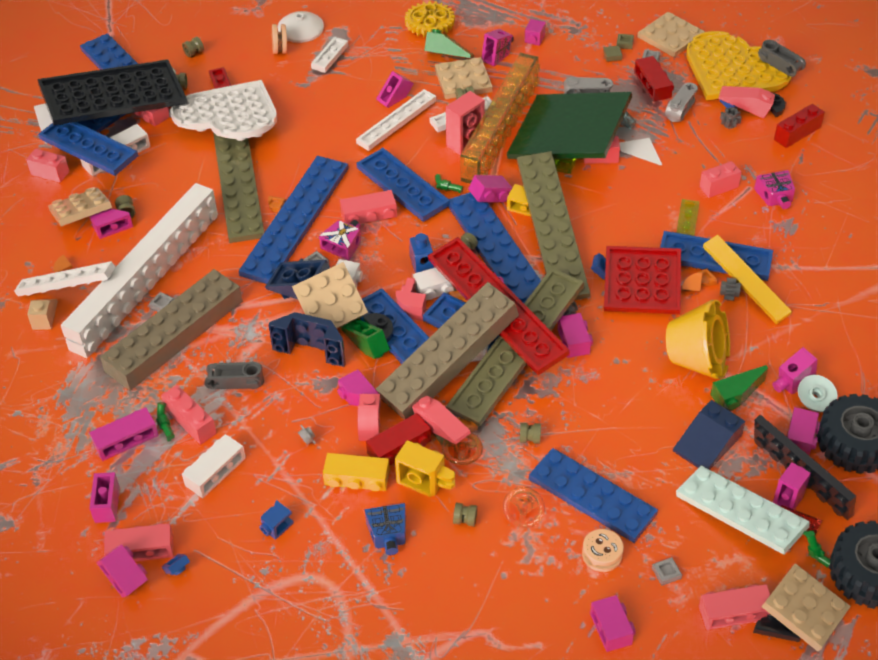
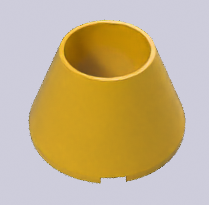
(700, 340)

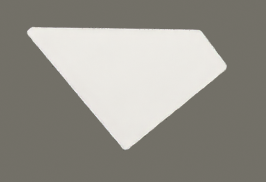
(642, 149)

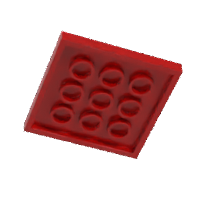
(643, 280)

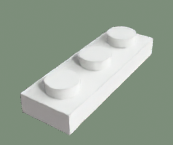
(329, 54)

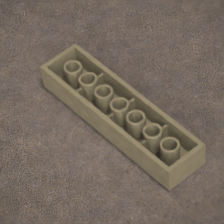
(171, 329)
(448, 350)

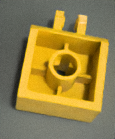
(422, 469)

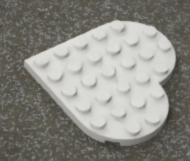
(229, 111)

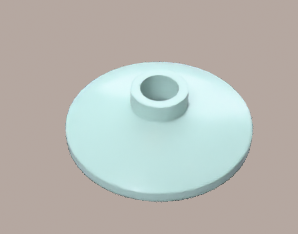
(821, 388)

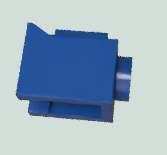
(276, 520)

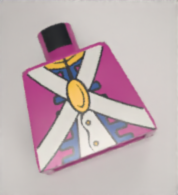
(341, 239)

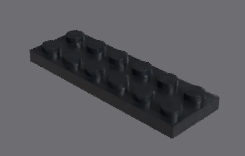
(821, 481)

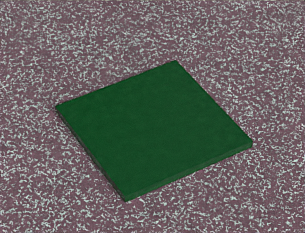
(571, 125)

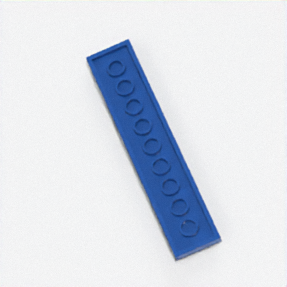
(294, 219)
(495, 244)

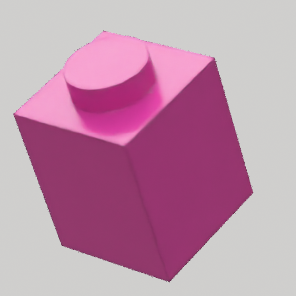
(535, 32)

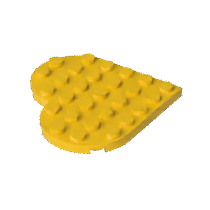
(730, 61)

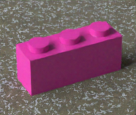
(124, 434)

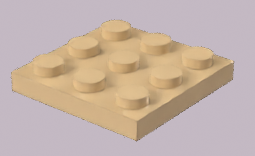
(669, 34)
(462, 75)
(79, 206)
(331, 296)
(806, 607)

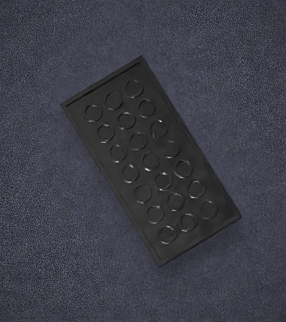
(111, 92)

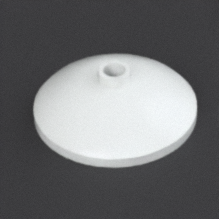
(302, 26)

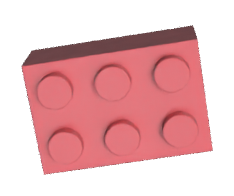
(462, 120)

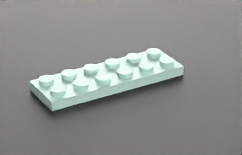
(743, 509)

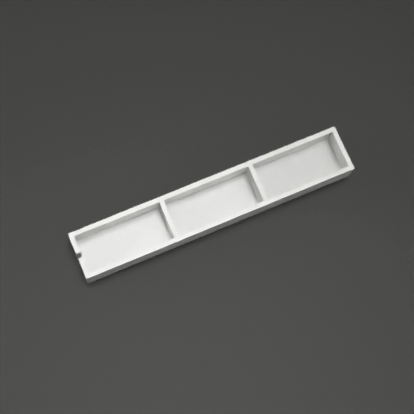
(139, 271)

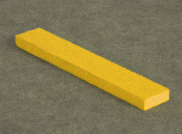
(750, 282)

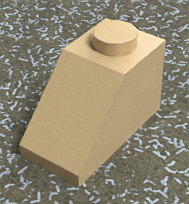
(42, 313)

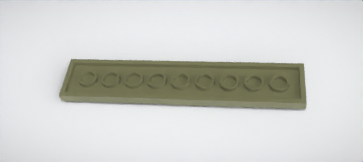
(238, 189)
(551, 217)
(501, 363)

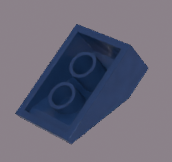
(292, 273)
(710, 436)

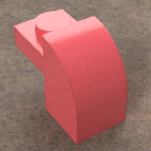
(412, 303)
(368, 416)

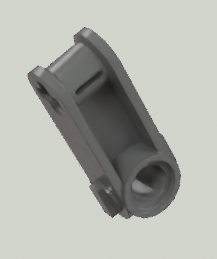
(781, 58)
(234, 375)

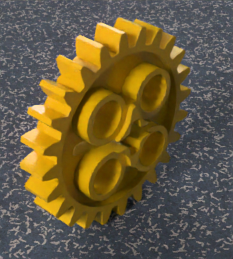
(428, 17)

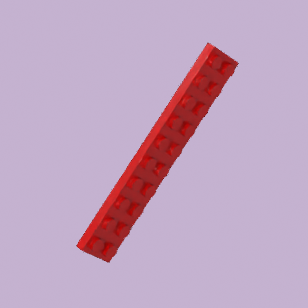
(524, 334)

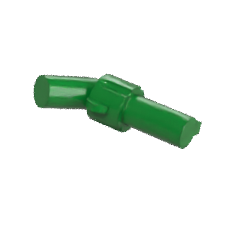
(447, 185)
(163, 421)
(815, 549)

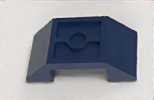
(307, 331)

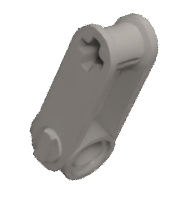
(587, 85)
(681, 102)

